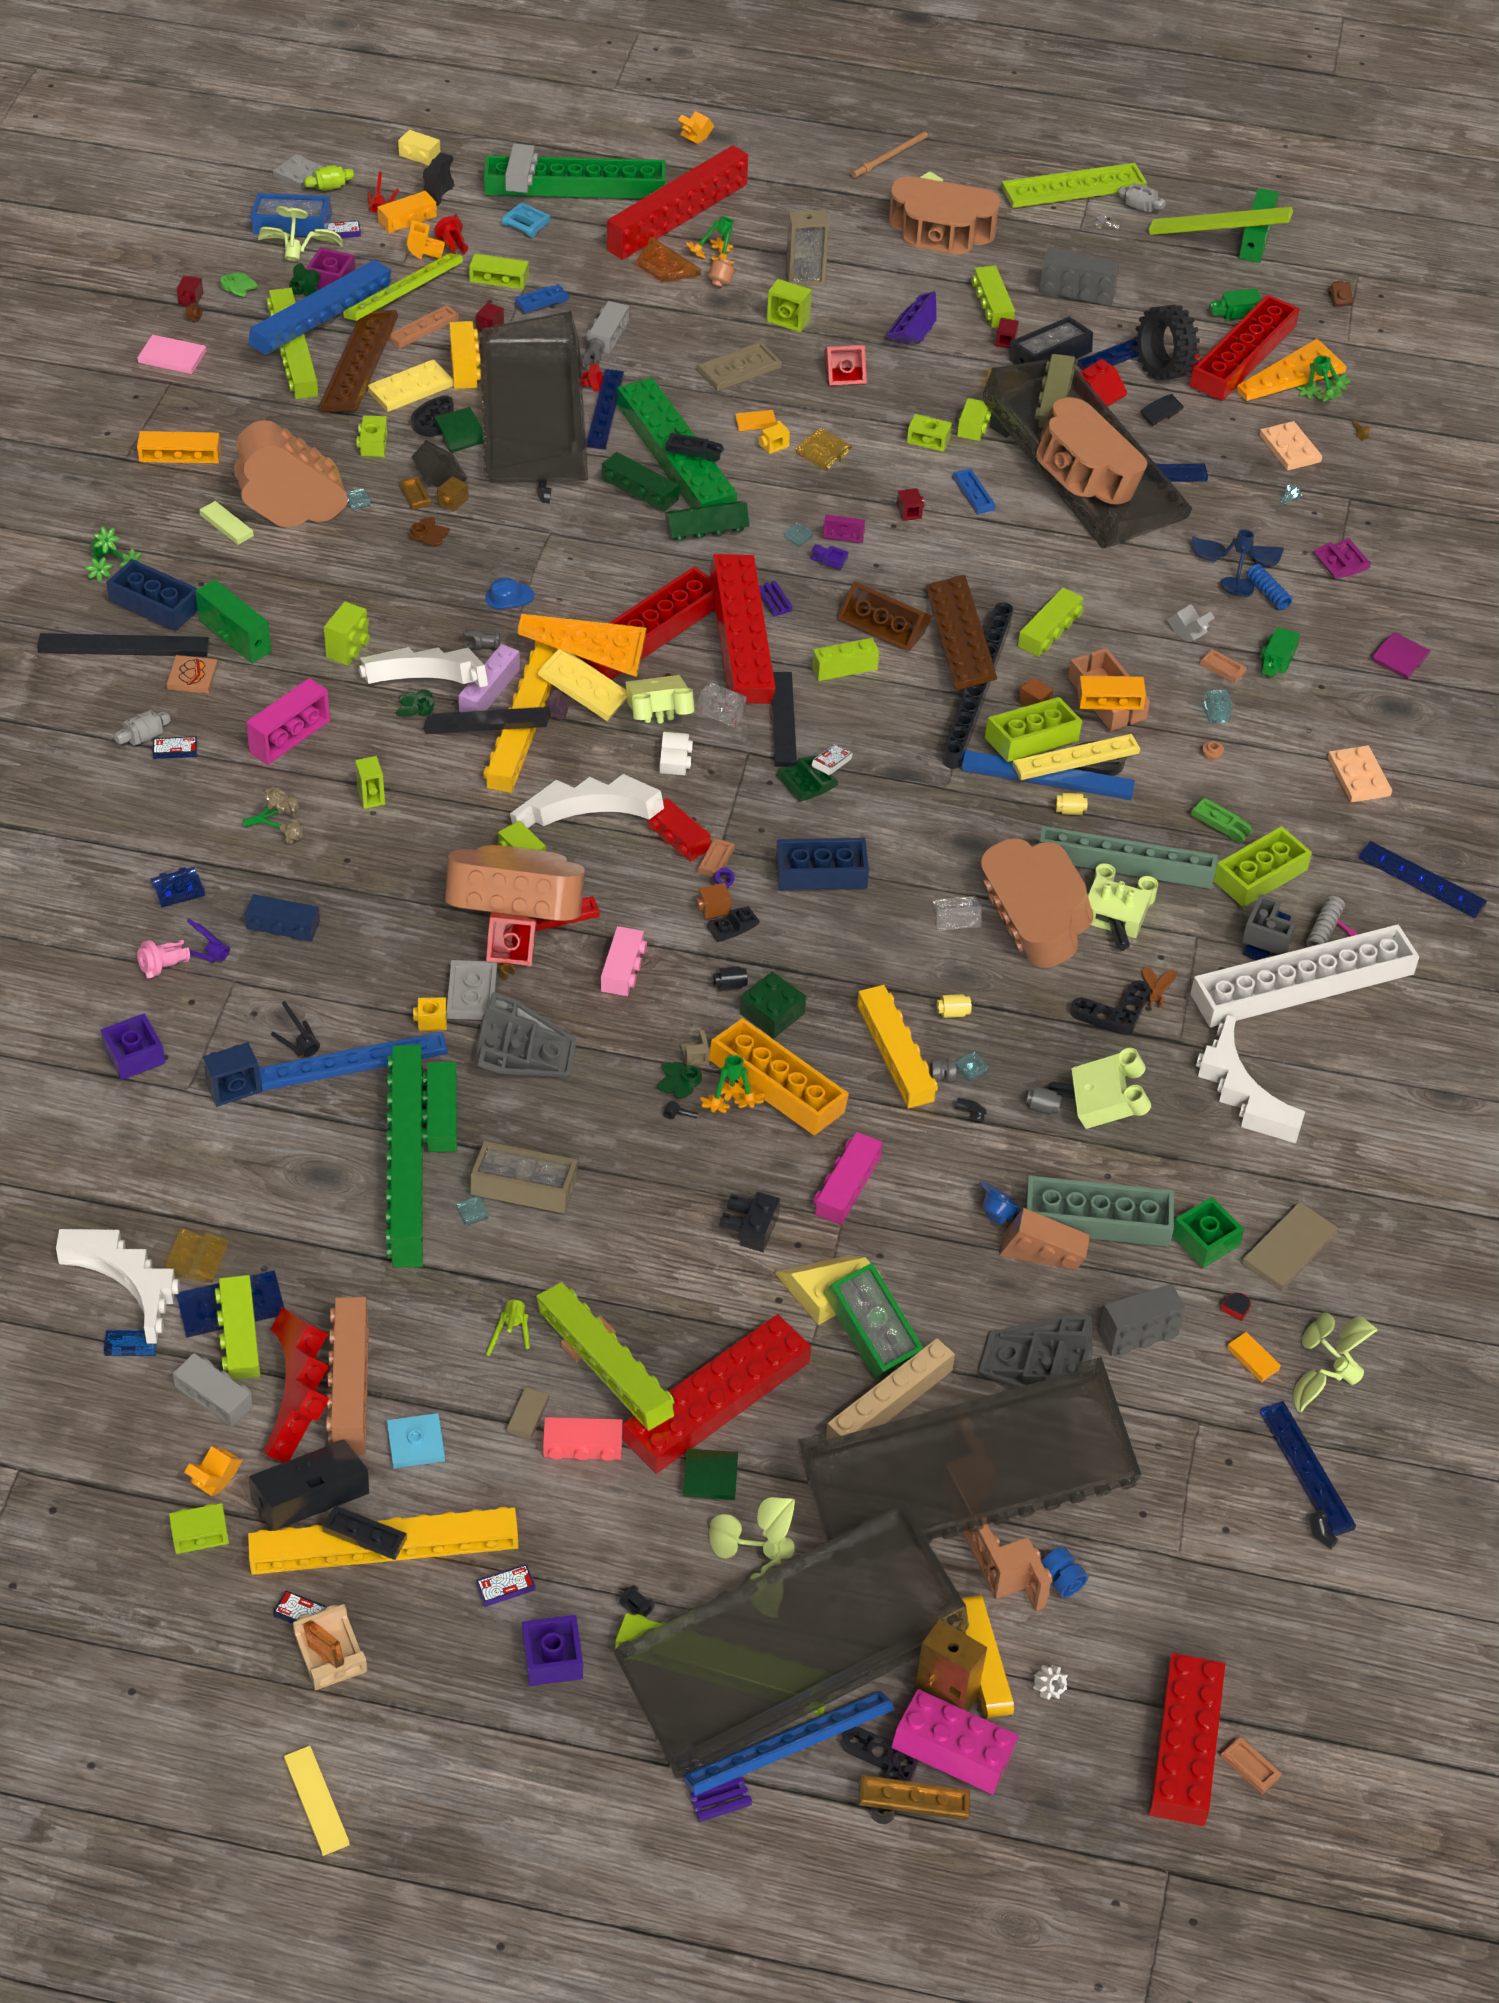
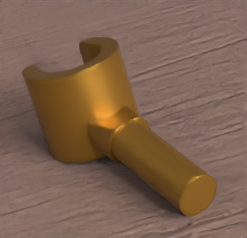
(1362, 431)
(504, 968)

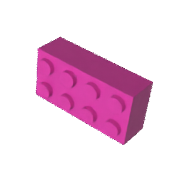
(288, 721)
(955, 1741)

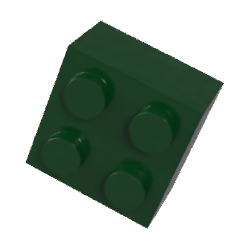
(772, 1004)

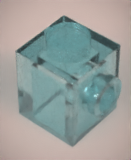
(1218, 706)

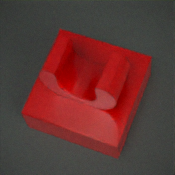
(593, 377)

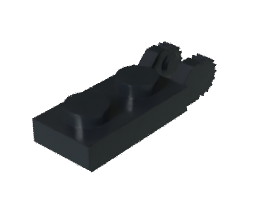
(694, 446)

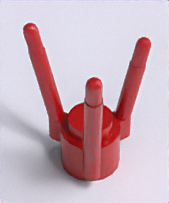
(378, 199)

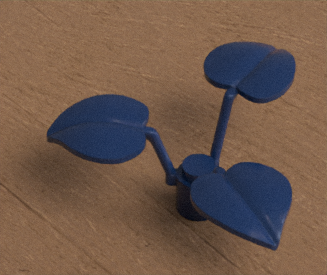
(1263, 555)

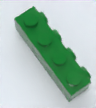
(441, 1107)

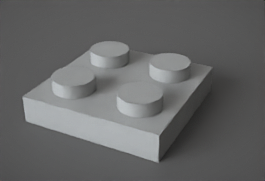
(295, 170)

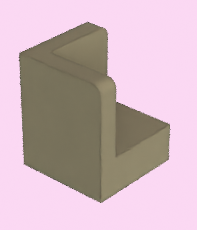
(697, 1052)

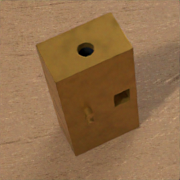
(951, 1666)

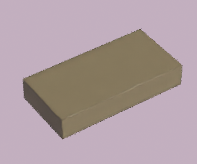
(528, 1413)

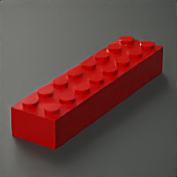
(1244, 347)
(666, 613)
(742, 627)
(720, 1392)

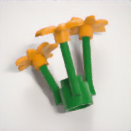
(724, 228)
(733, 1069)

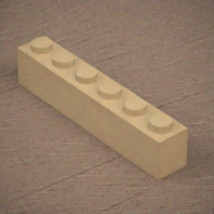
(895, 1391)

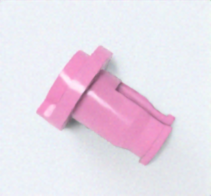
(154, 958)

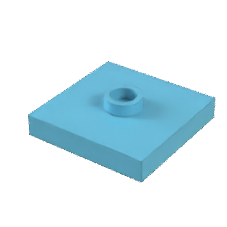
(416, 1440)

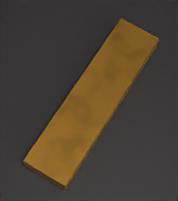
(914, 1797)

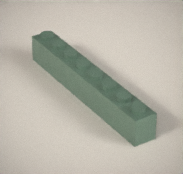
(1135, 857)

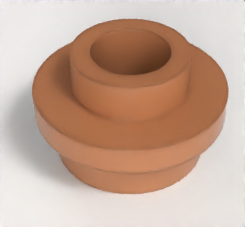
(1213, 750)

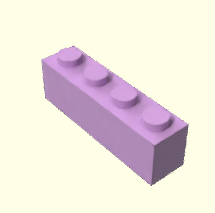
(499, 672)

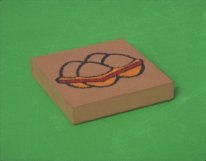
(192, 674)

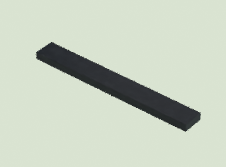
(123, 644)

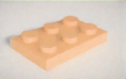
(1290, 445)
(1359, 773)

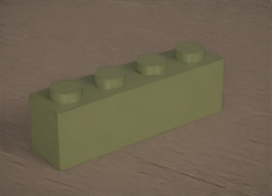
(1056, 385)

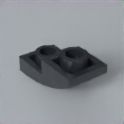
(1161, 408)
(736, 923)

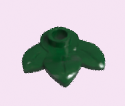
(304, 280)
(416, 703)
(679, 1079)

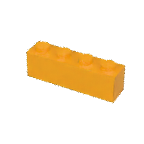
(179, 447)

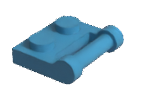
(524, 213)

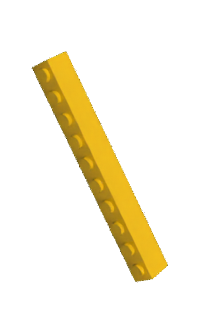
(514, 743)
(426, 1537)

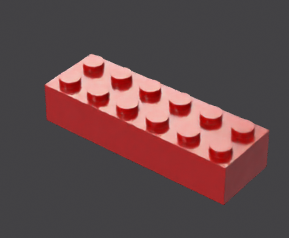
(1187, 1739)

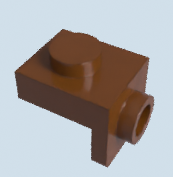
(1341, 293)

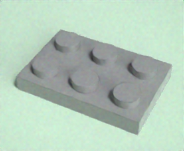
(470, 988)

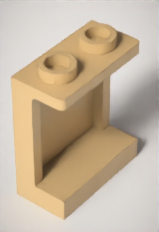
(336, 1623)

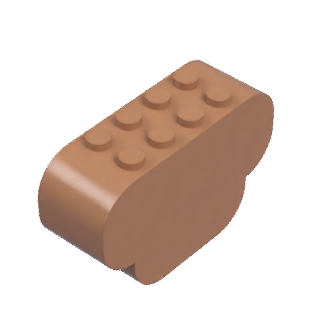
(943, 214)
(1089, 453)
(286, 477)
(515, 882)
(1038, 898)

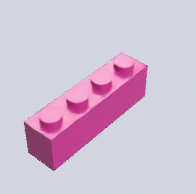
(848, 1178)

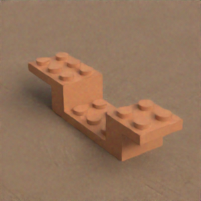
(1010, 1566)

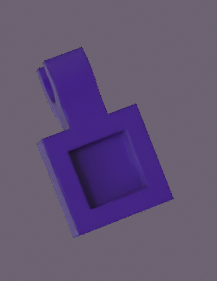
(831, 557)

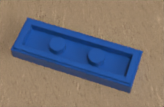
(974, 491)

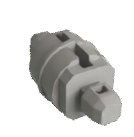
(1141, 197)
(142, 727)

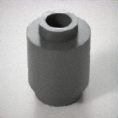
(1043, 1100)

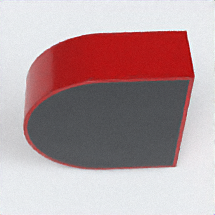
(1237, 1305)

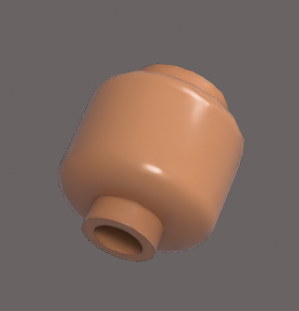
(721, 272)

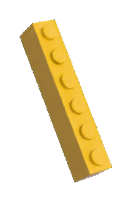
(896, 1046)

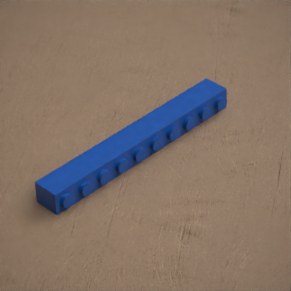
(319, 307)

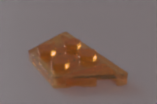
(665, 263)

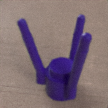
(216, 949)

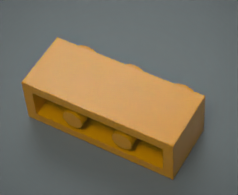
(401, 212)
(1111, 692)

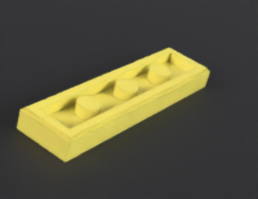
(316, 1800)

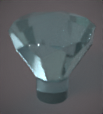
(1291, 493)

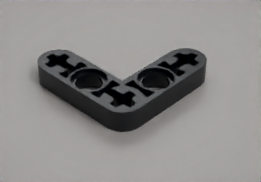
(1116, 1016)
(890, 1762)

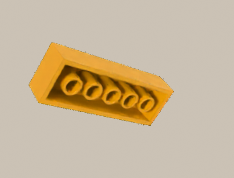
(782, 1077)

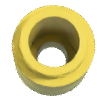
(1071, 804)
(954, 1006)

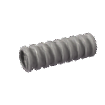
(1326, 921)

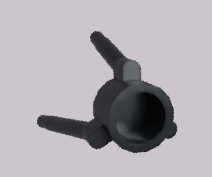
(306, 1041)

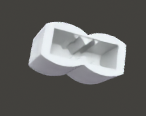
(674, 753)

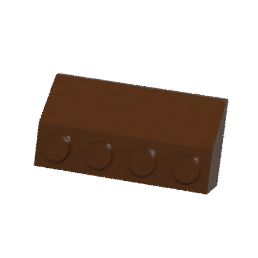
(884, 616)

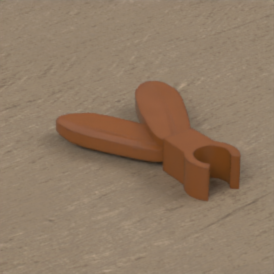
(1158, 986)

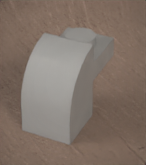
(1188, 624)

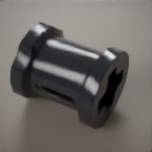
(636, 1601)

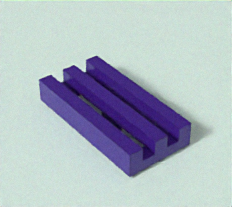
(778, 598)
(723, 1809)

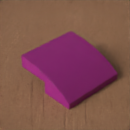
(1342, 559)
(1400, 655)

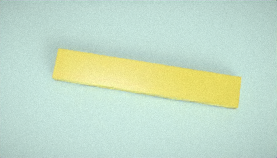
(1076, 756)

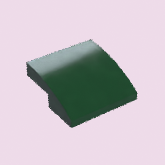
(459, 429)
(805, 780)
(710, 1474)

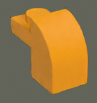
(695, 128)
(420, 243)
(215, 1471)

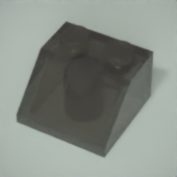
(436, 464)

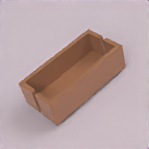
(1105, 664)

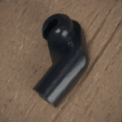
(972, 1106)
(1319, 1531)

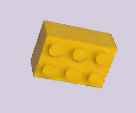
(464, 355)

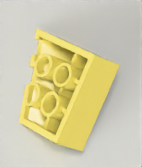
(812, 1279)

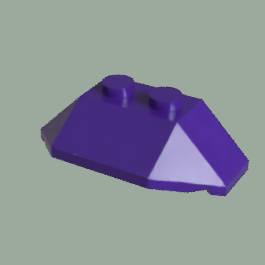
(915, 320)

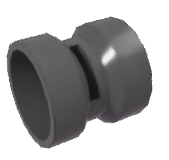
(943, 1070)

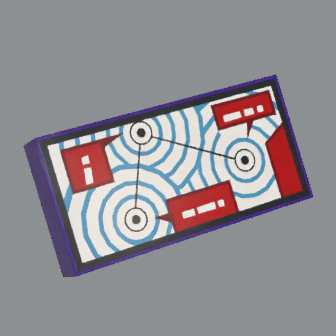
(346, 229)
(505, 1585)

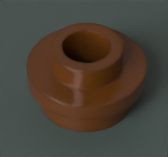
(193, 312)

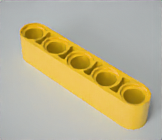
(994, 1687)

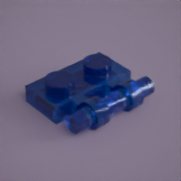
(178, 886)

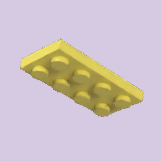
(410, 385)
(583, 684)

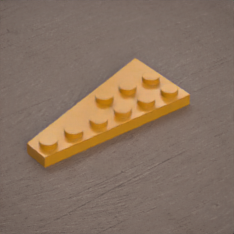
(1289, 372)
(602, 643)

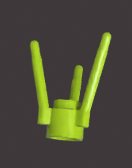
(513, 1316)

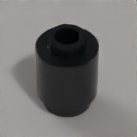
(730, 978)

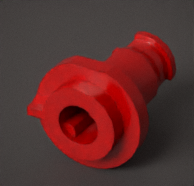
(450, 229)

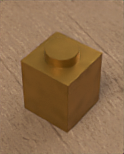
(452, 494)

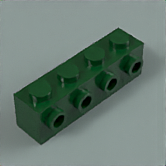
(640, 481)
(707, 519)

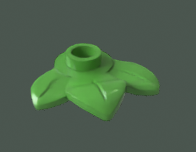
(237, 283)

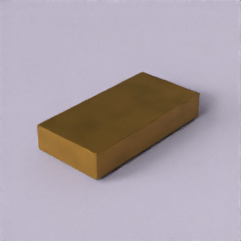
(415, 493)

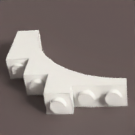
(1237, 1088)
(130, 1267)

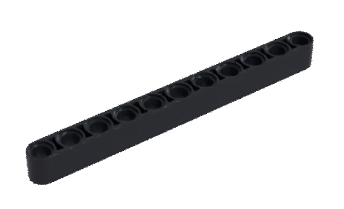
(974, 696)

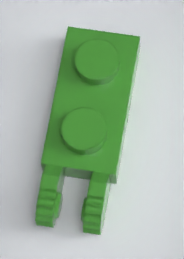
(1222, 820)

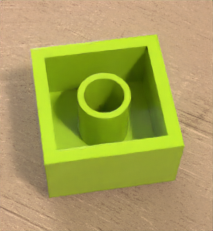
(789, 305)
(346, 633)

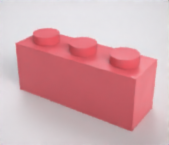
(582, 1438)

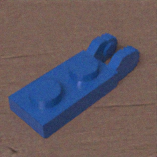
(541, 298)

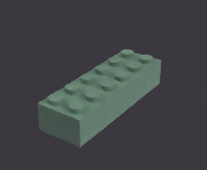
(1105, 1209)

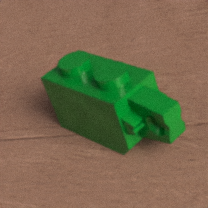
(1235, 304)
(1279, 651)

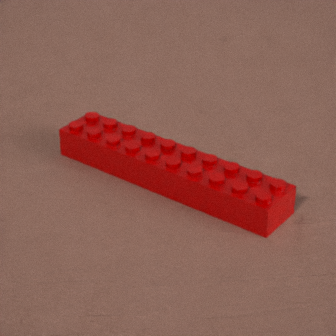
(677, 202)

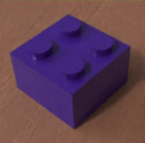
(132, 1046)
(552, 1650)

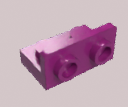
(844, 528)

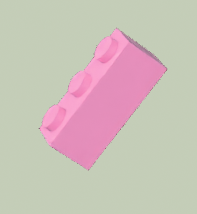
(623, 961)

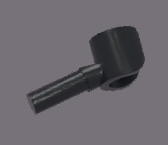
(673, 1108)

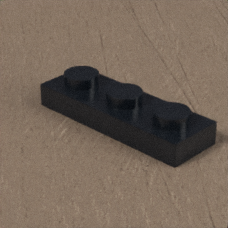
(364, 1532)

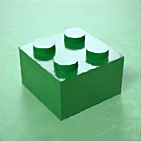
(1207, 1232)

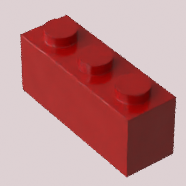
(680, 831)

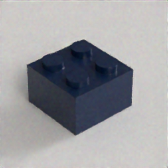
(232, 1074)

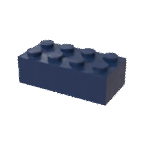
(153, 594)
(822, 863)

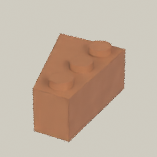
(1044, 1241)

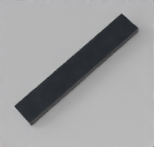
(487, 720)
(784, 720)

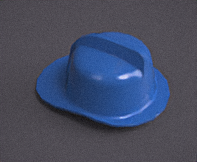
(508, 593)
(998, 1204)

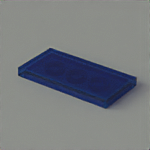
(200, 1308)

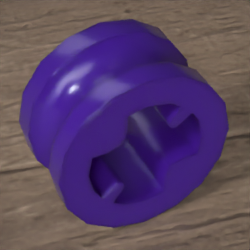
(721, 872)

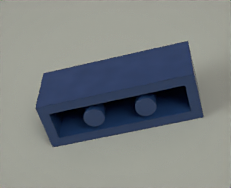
(282, 917)

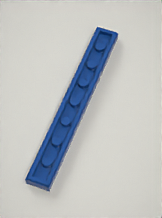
(1067, 779)
(345, 1062)
(788, 1742)

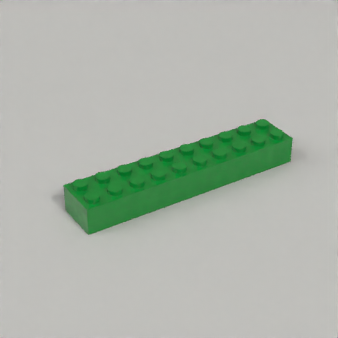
(581, 177)
(654, 419)
(405, 1157)

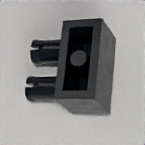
(758, 1224)

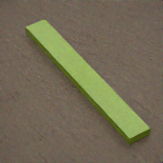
(1221, 220)
(402, 286)

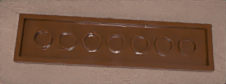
(358, 362)
(961, 632)

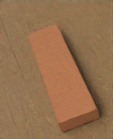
(423, 326)

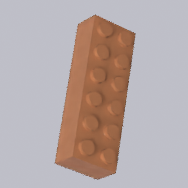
(348, 1373)

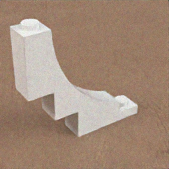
(432, 663)
(590, 796)

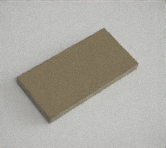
(739, 366)
(1290, 1246)

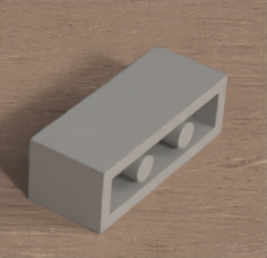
(521, 168)
(609, 325)
(213, 1389)

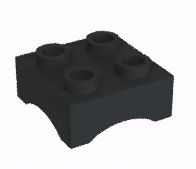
(438, 177)

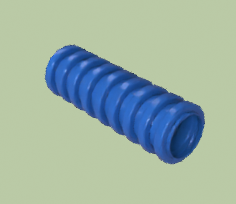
(1269, 587)

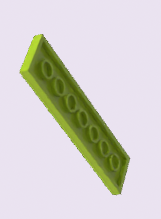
(1071, 185)

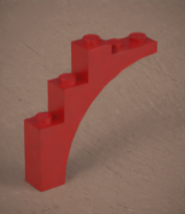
(304, 1372)

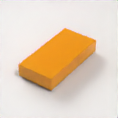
(755, 420)
(1254, 1357)

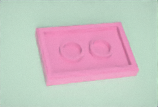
(172, 354)

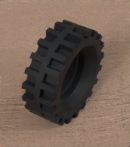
(1151, 342)

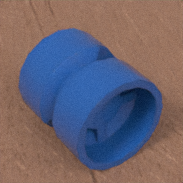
(1066, 1575)

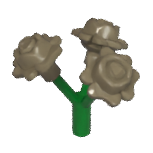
(280, 800)

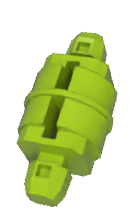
(328, 178)

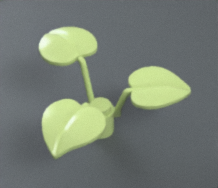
(293, 246)
(1345, 1367)
(773, 1517)

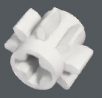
(1050, 1682)

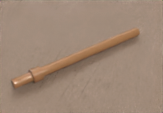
(867, 166)

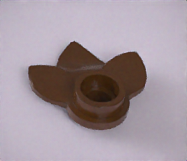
(428, 532)

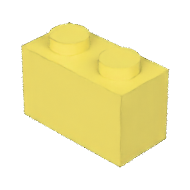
(418, 147)

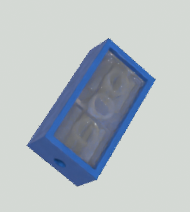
(266, 215)

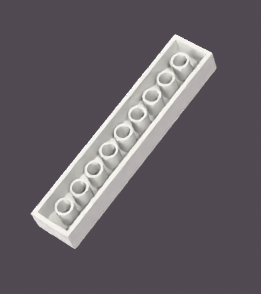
(1304, 975)

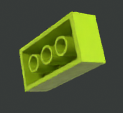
(1033, 729)
(1262, 866)

